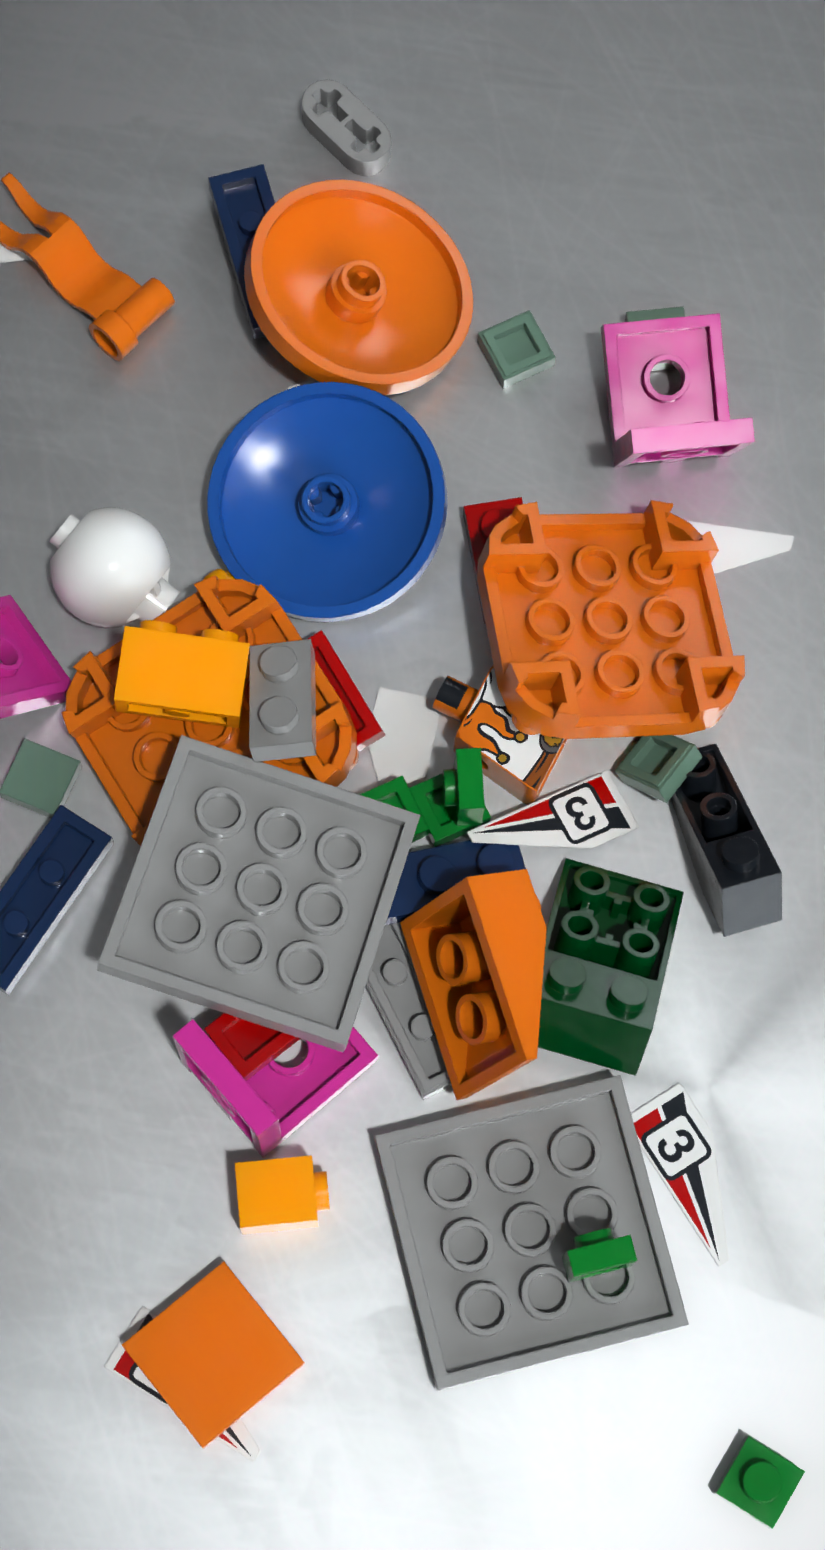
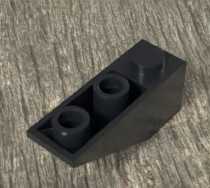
(727, 847)

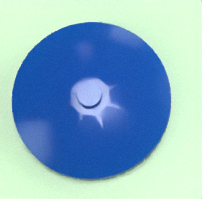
(328, 500)

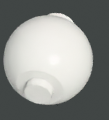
(111, 568)

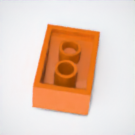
(481, 975)

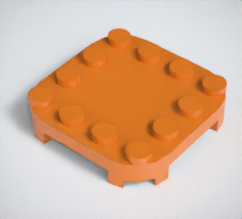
(606, 624)
(136, 750)

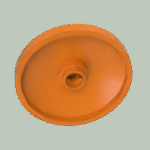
(358, 286)

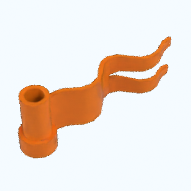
(84, 279)

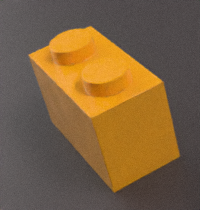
(182, 674)

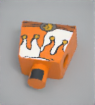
(509, 757)

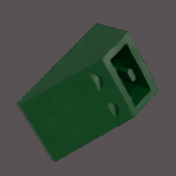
(605, 965)

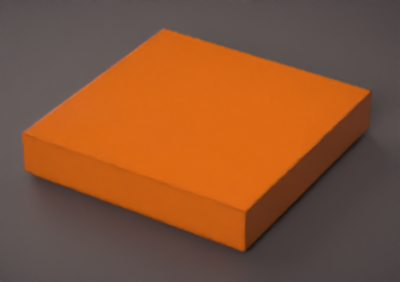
(213, 1355)

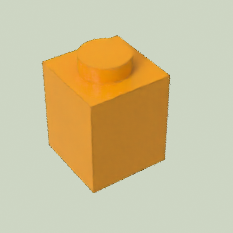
(280, 1194)

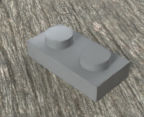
(282, 701)

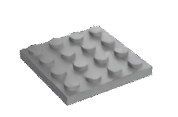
(260, 894)
(493, 1208)

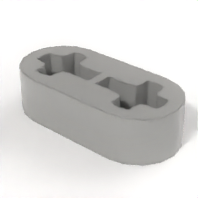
(339, 133)

